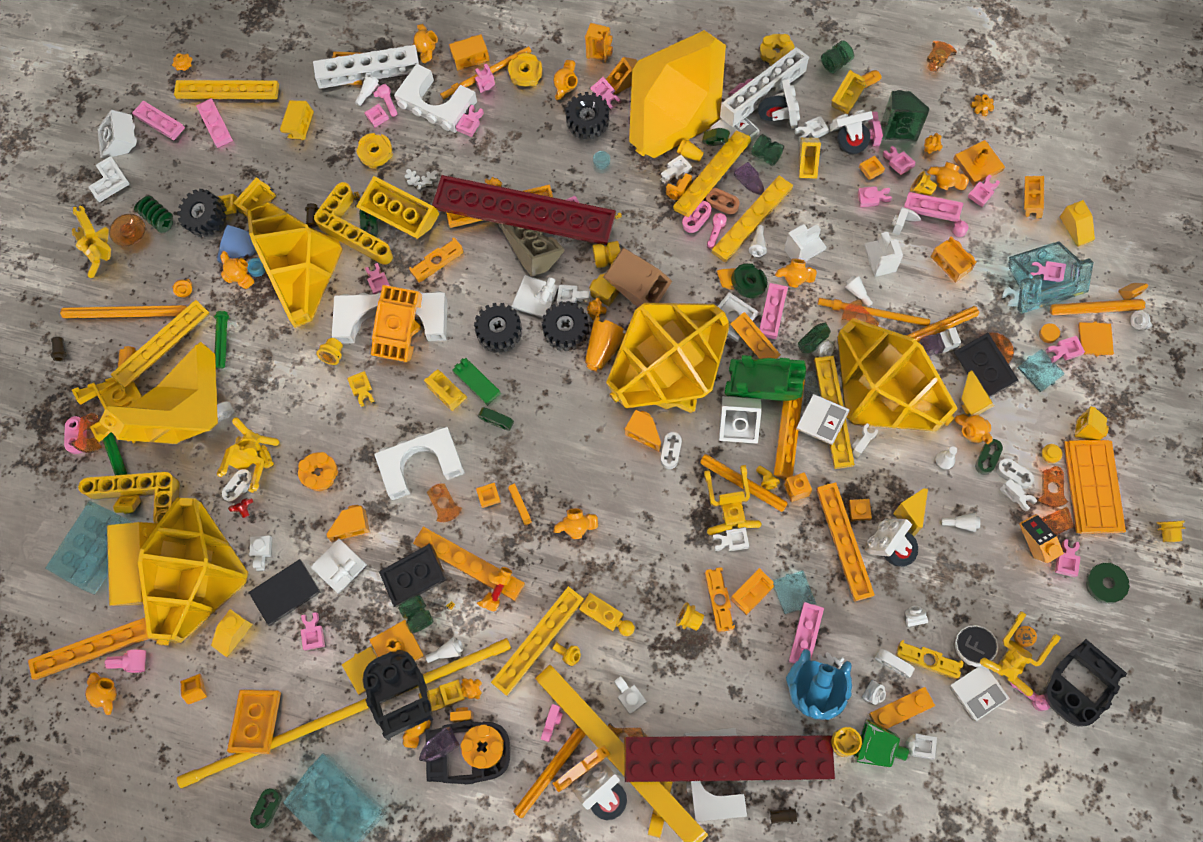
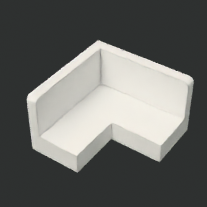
(804, 243)
(884, 255)

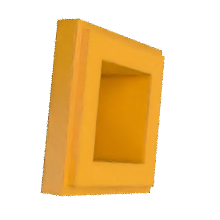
(725, 278)
(1132, 290)
(193, 689)

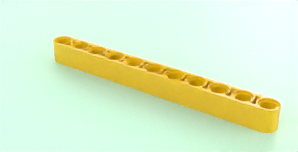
(602, 735)

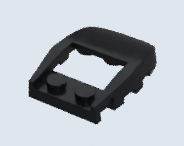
(388, 678)
(1072, 703)
(439, 769)

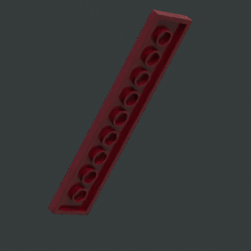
(524, 210)
(728, 758)

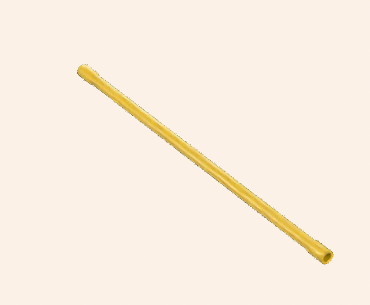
(197, 774)

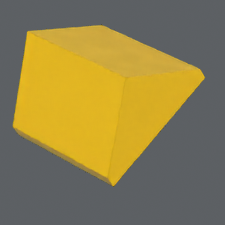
(913, 510)

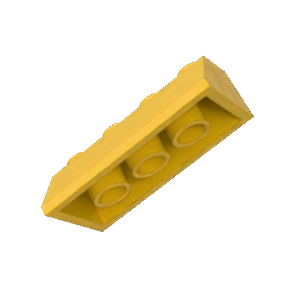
(397, 208)
(123, 554)

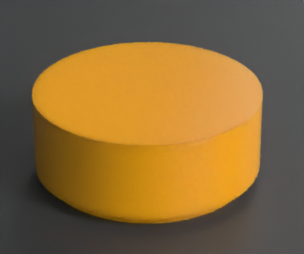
(1049, 333)

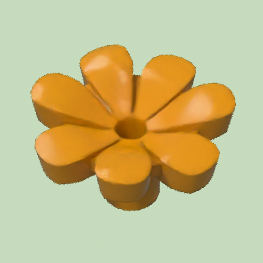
(982, 104)

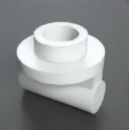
(1140, 320)
(824, 349)
(915, 616)
(874, 693)

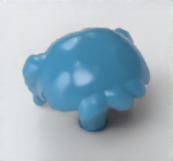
(819, 688)

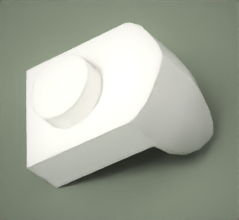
(905, 214)
(922, 746)

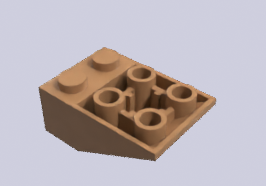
(637, 279)

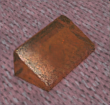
(1059, 521)

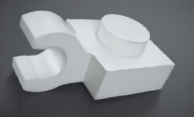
(676, 168)
(571, 294)
(860, 444)
(1014, 491)
(259, 549)
(630, 697)

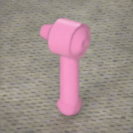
(383, 91)
(719, 222)
(960, 228)
(1039, 701)

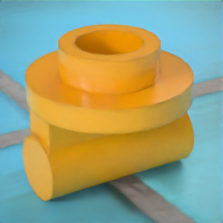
(182, 288)

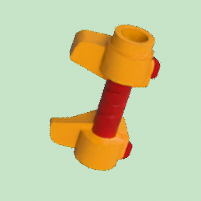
(500, 578)

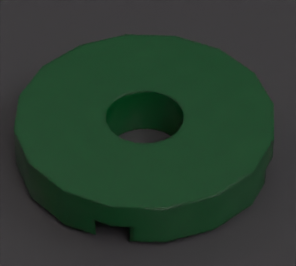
(745, 288)
(1116, 575)

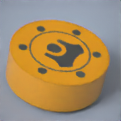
(1025, 636)

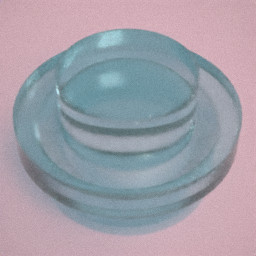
(601, 159)

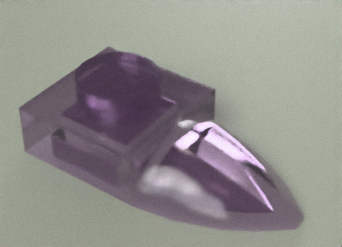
(749, 178)
(439, 745)

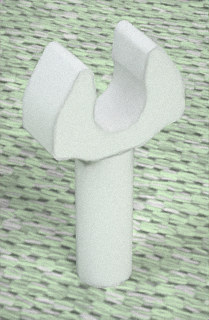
(1015, 295)

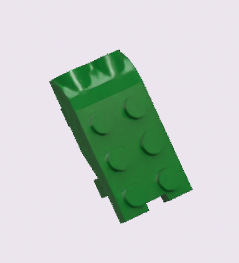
(766, 378)

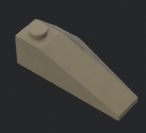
(533, 249)

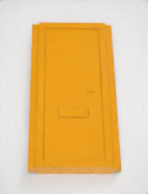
(1094, 487)

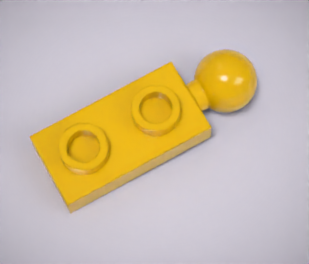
(606, 615)

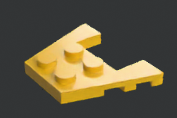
(110, 394)

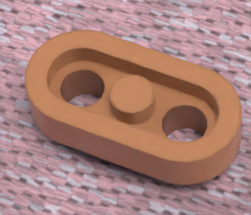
(723, 200)

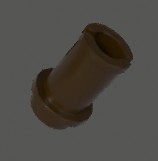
(310, 210)
(58, 349)
(783, 816)

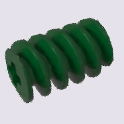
(154, 213)

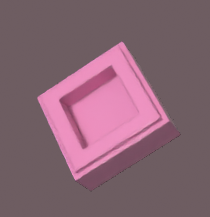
(376, 115)

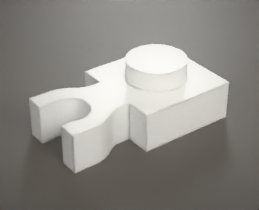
(813, 128)
(735, 539)

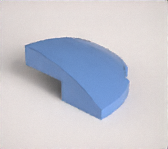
(236, 243)

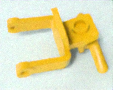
(90, 242)
(244, 453)
(731, 506)
(1017, 657)

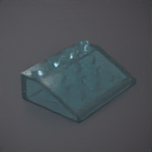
(84, 551)
(333, 803)

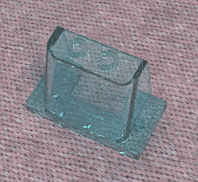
(1039, 293)

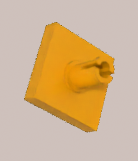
(979, 162)
(395, 639)

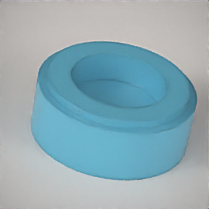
(256, 267)

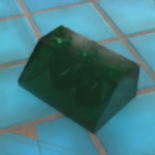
(903, 117)

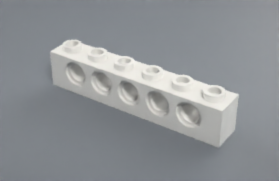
(379, 64)
(763, 86)

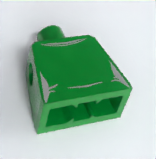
(879, 746)

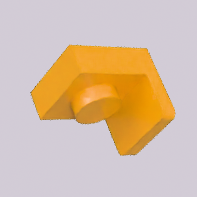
(682, 185)

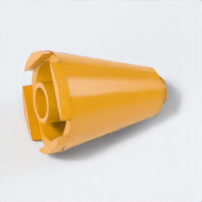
(603, 343)

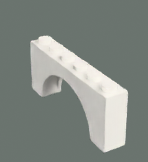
(354, 310)

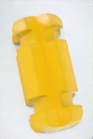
(265, 455)

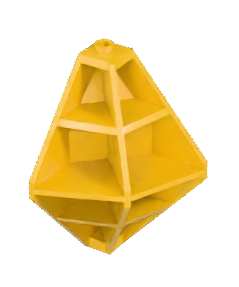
(676, 93)
(295, 259)
(668, 354)
(890, 380)
(174, 409)
(186, 572)

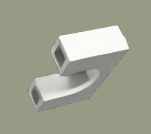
(447, 115)
(392, 460)
(709, 806)

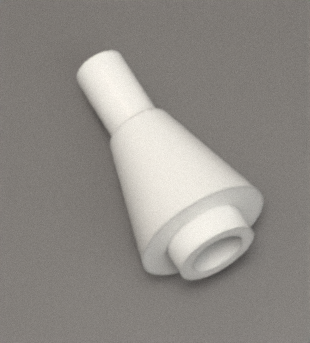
(369, 86)
(758, 245)
(857, 288)
(946, 458)
(967, 522)
(450, 649)

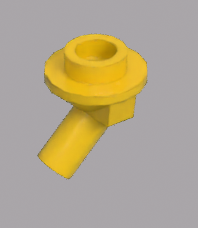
(769, 481)
(570, 655)

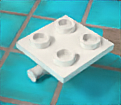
(535, 296)
(338, 566)

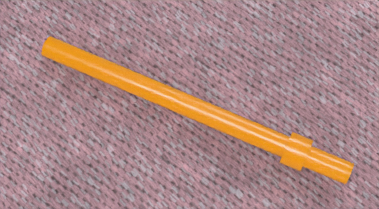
(493, 68)
(838, 304)

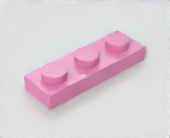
(158, 120)
(214, 123)
(934, 206)
(773, 310)
(806, 631)

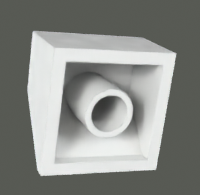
(116, 134)
(740, 419)

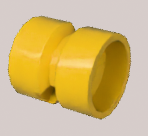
(605, 254)
(846, 742)

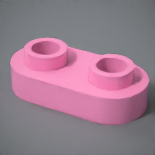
(697, 218)
(71, 434)

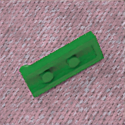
(476, 381)

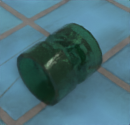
(837, 56)
(767, 149)
(415, 613)

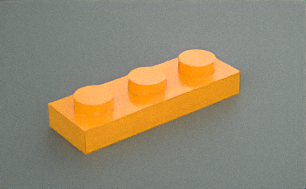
(754, 337)
(902, 708)

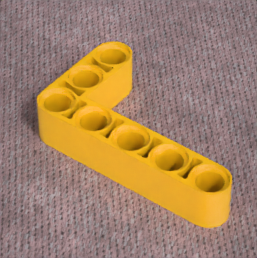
(344, 235)
(138, 487)

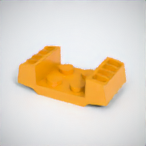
(395, 323)

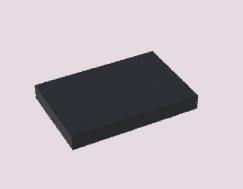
(987, 363)
(413, 575)
(284, 592)

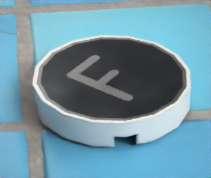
(974, 644)

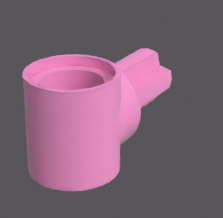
(131, 662)

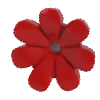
(241, 507)

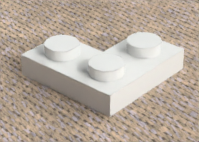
(112, 180)

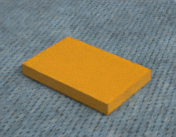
(254, 721)

